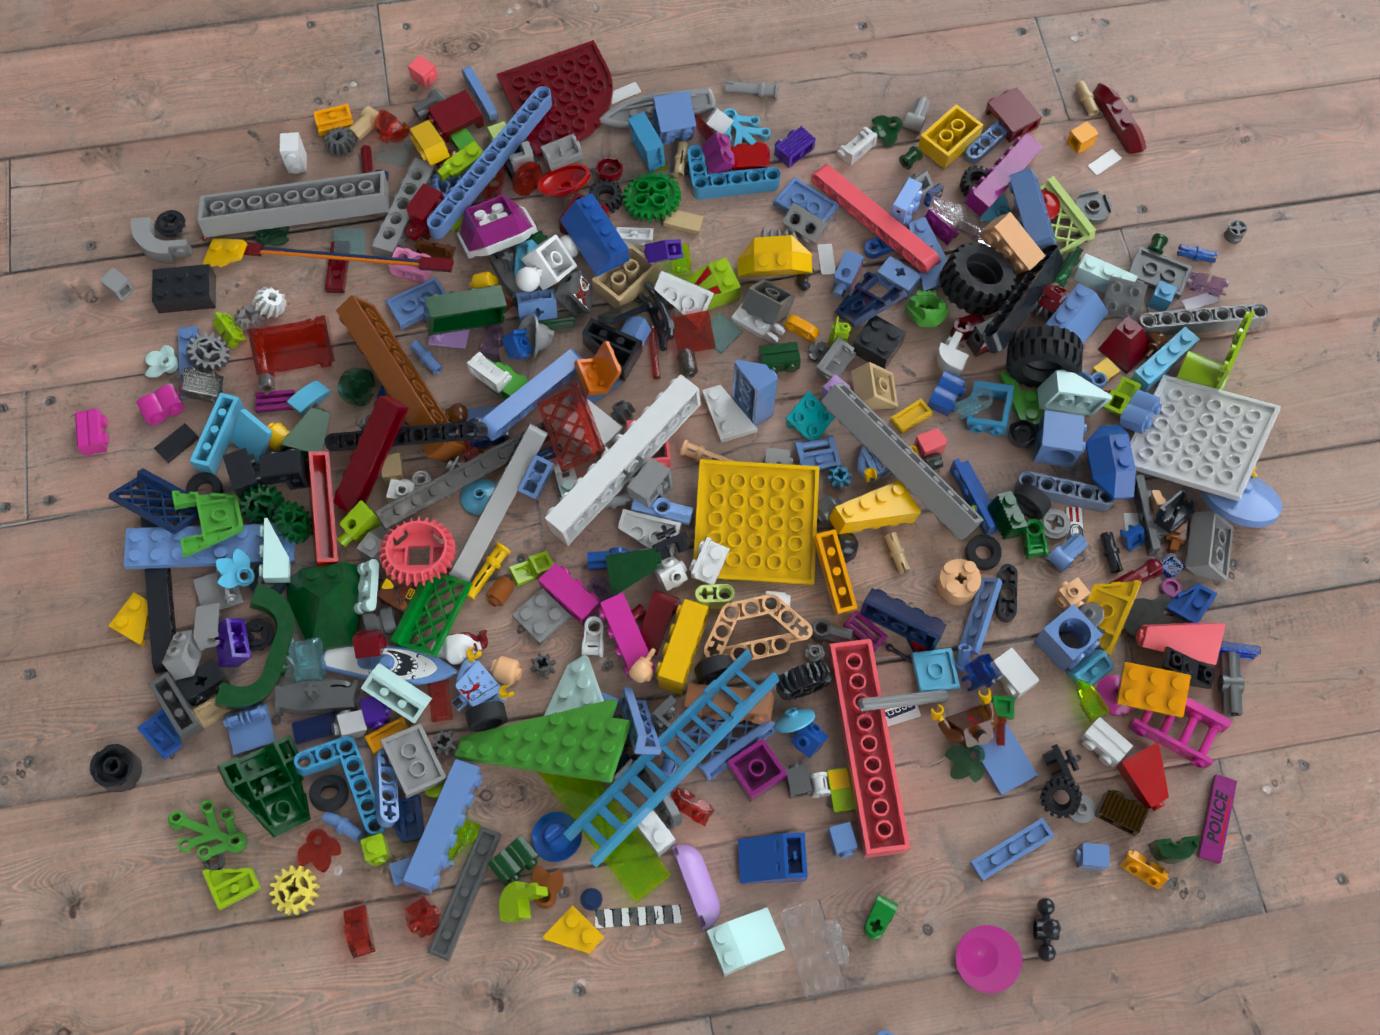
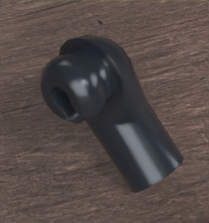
(802, 281)

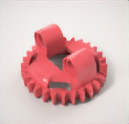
(396, 558)

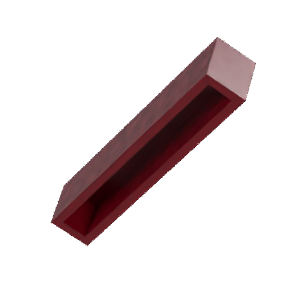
(370, 452)

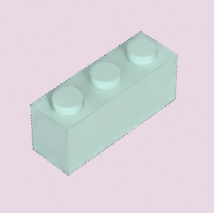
(1097, 273)
(396, 693)

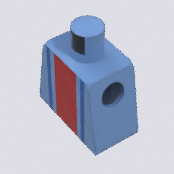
(847, 273)

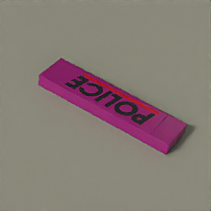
(1217, 819)

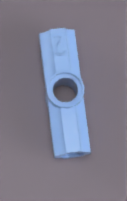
(674, 512)

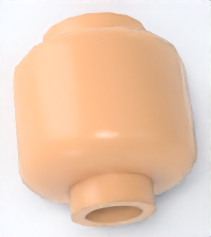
(506, 670)

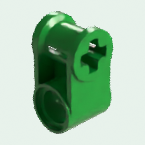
(1036, 543)
(881, 914)

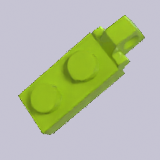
(460, 161)

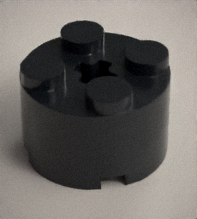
(127, 764)

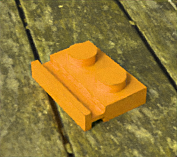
(334, 118)

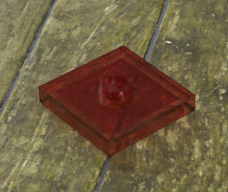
(694, 332)

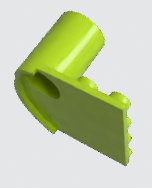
(1211, 372)

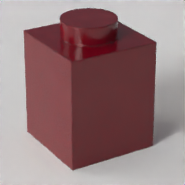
(369, 644)

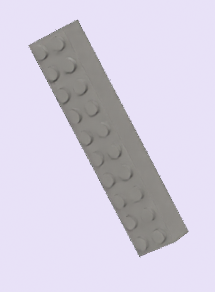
(293, 204)

